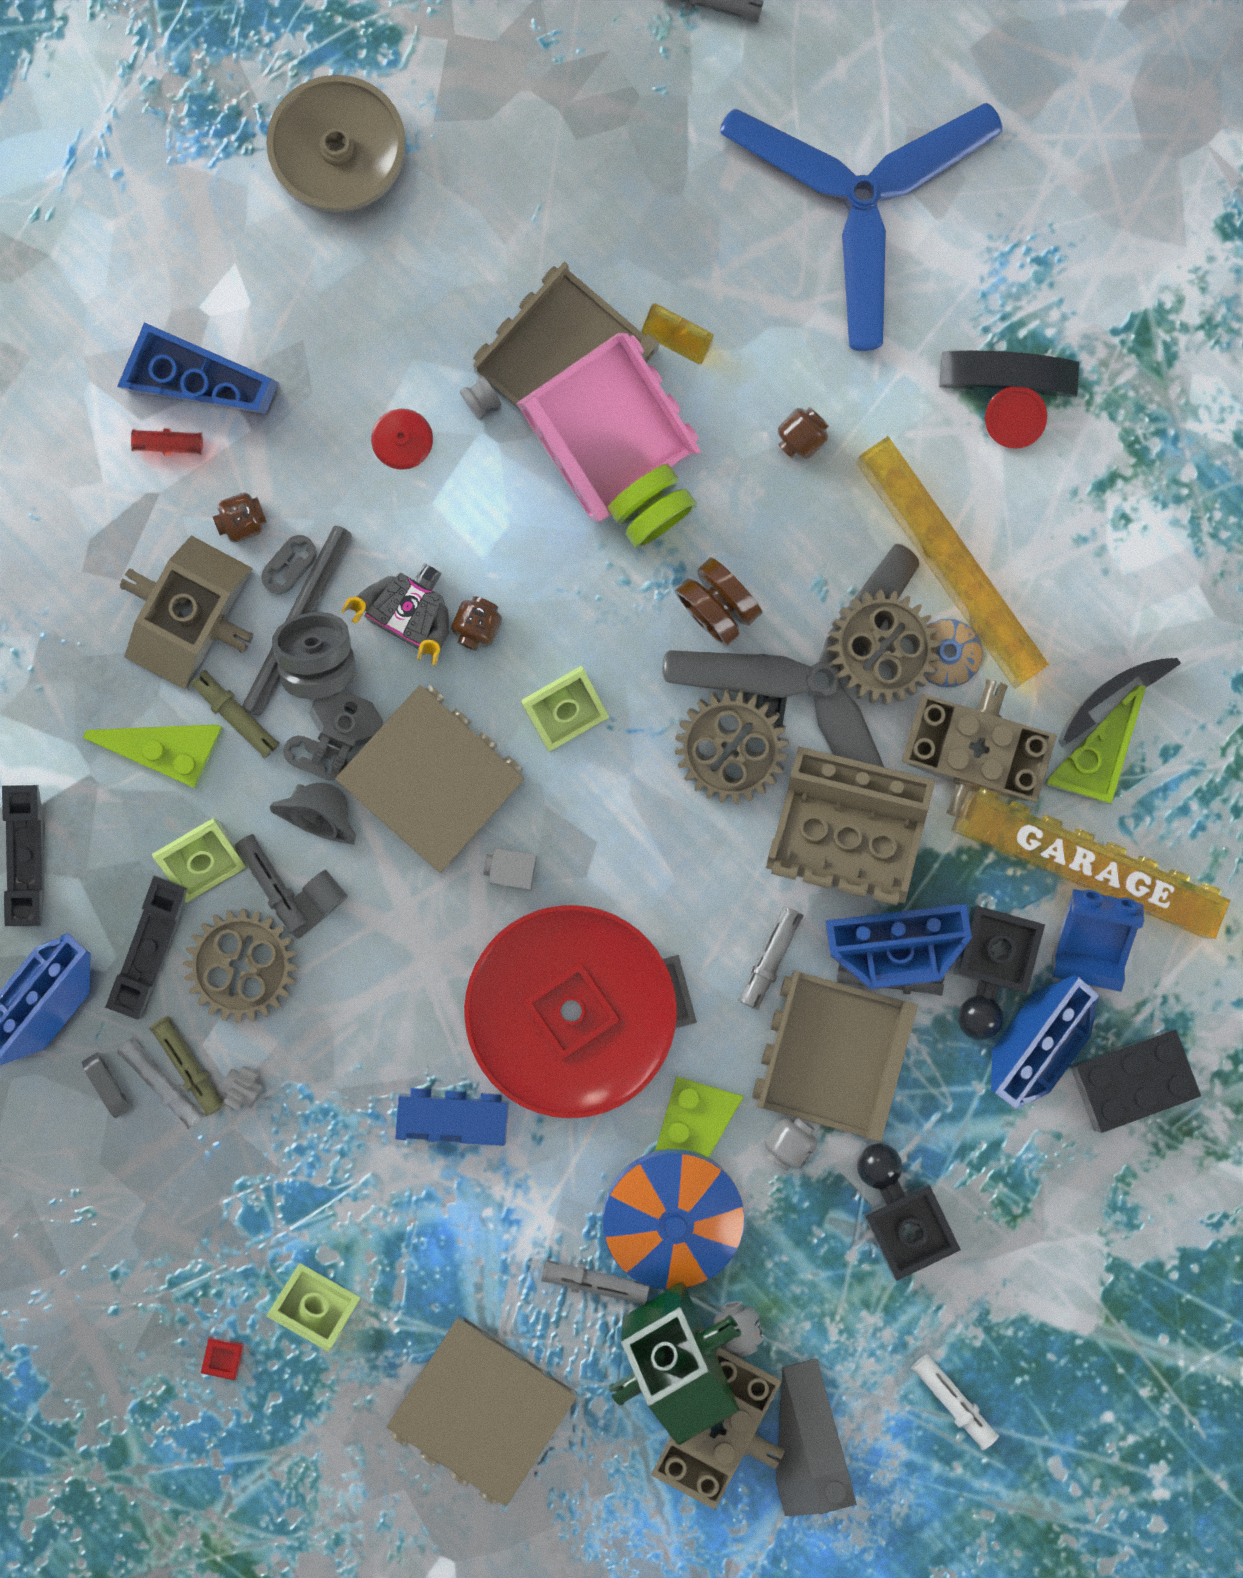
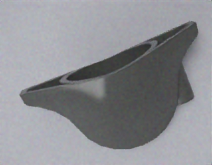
(318, 810)

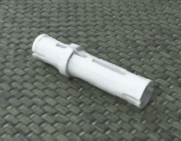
(965, 1413)

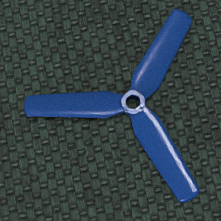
(892, 177)

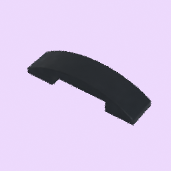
(1009, 369)
(1147, 672)
(23, 855)
(148, 948)

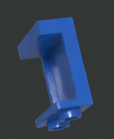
(1097, 939)

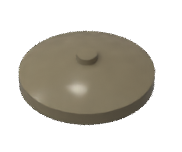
(336, 143)

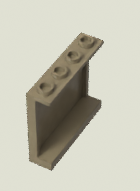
(550, 335)
(431, 777)
(835, 1055)
(481, 1411)

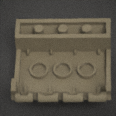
(850, 826)

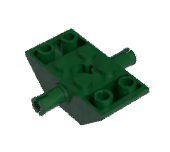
(677, 1364)

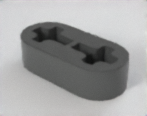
(283, 558)
(305, 763)
(106, 1085)

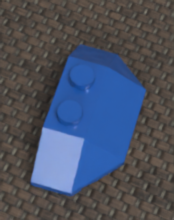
(900, 945)
(42, 996)
(1043, 1041)

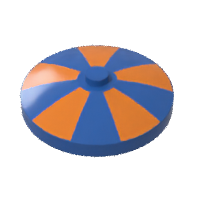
(673, 1219)

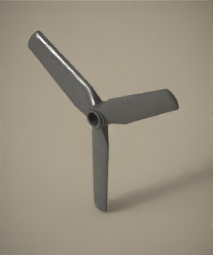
(783, 677)

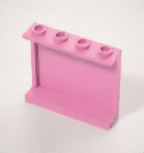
(608, 423)

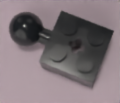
(981, 1015)
(934, 1240)

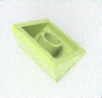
(564, 708)
(200, 859)
(313, 1307)

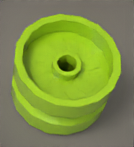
(651, 506)

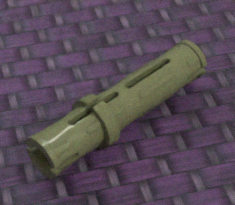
(225, 704)
(195, 1078)

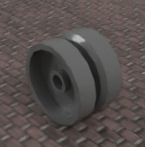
(314, 655)

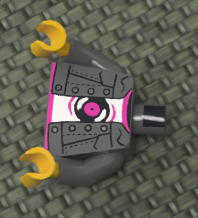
(406, 610)

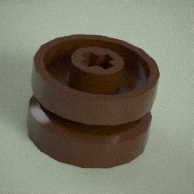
(718, 602)

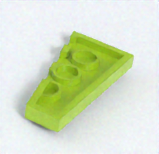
(696, 1117)

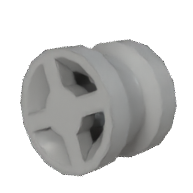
(480, 397)

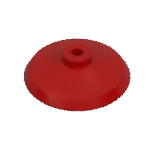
(1016, 417)
(402, 439)

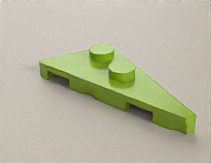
(170, 750)
(1098, 761)

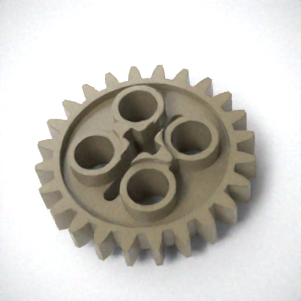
(860, 626)
(707, 726)
(210, 955)

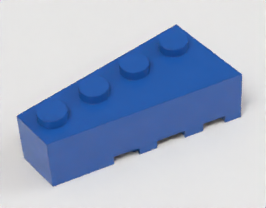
(185, 372)

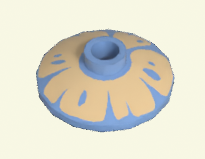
(968, 656)

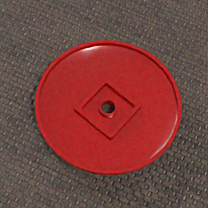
(519, 1023)

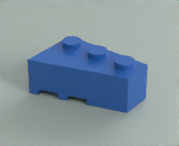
(452, 1117)

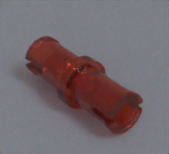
(166, 441)

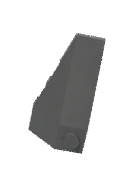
(813, 1467)

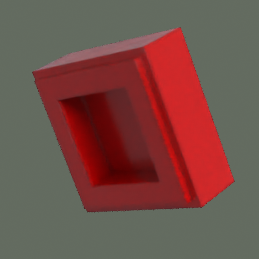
(222, 1358)

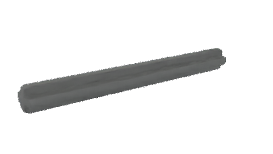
(305, 603)

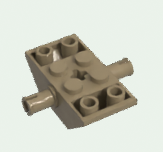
(174, 644)
(1012, 757)
(708, 1461)

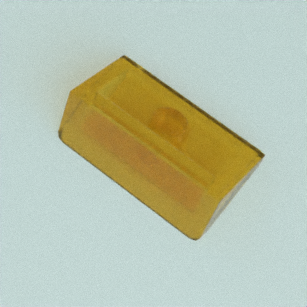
(678, 333)

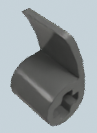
(318, 900)

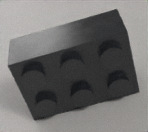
(1135, 1080)

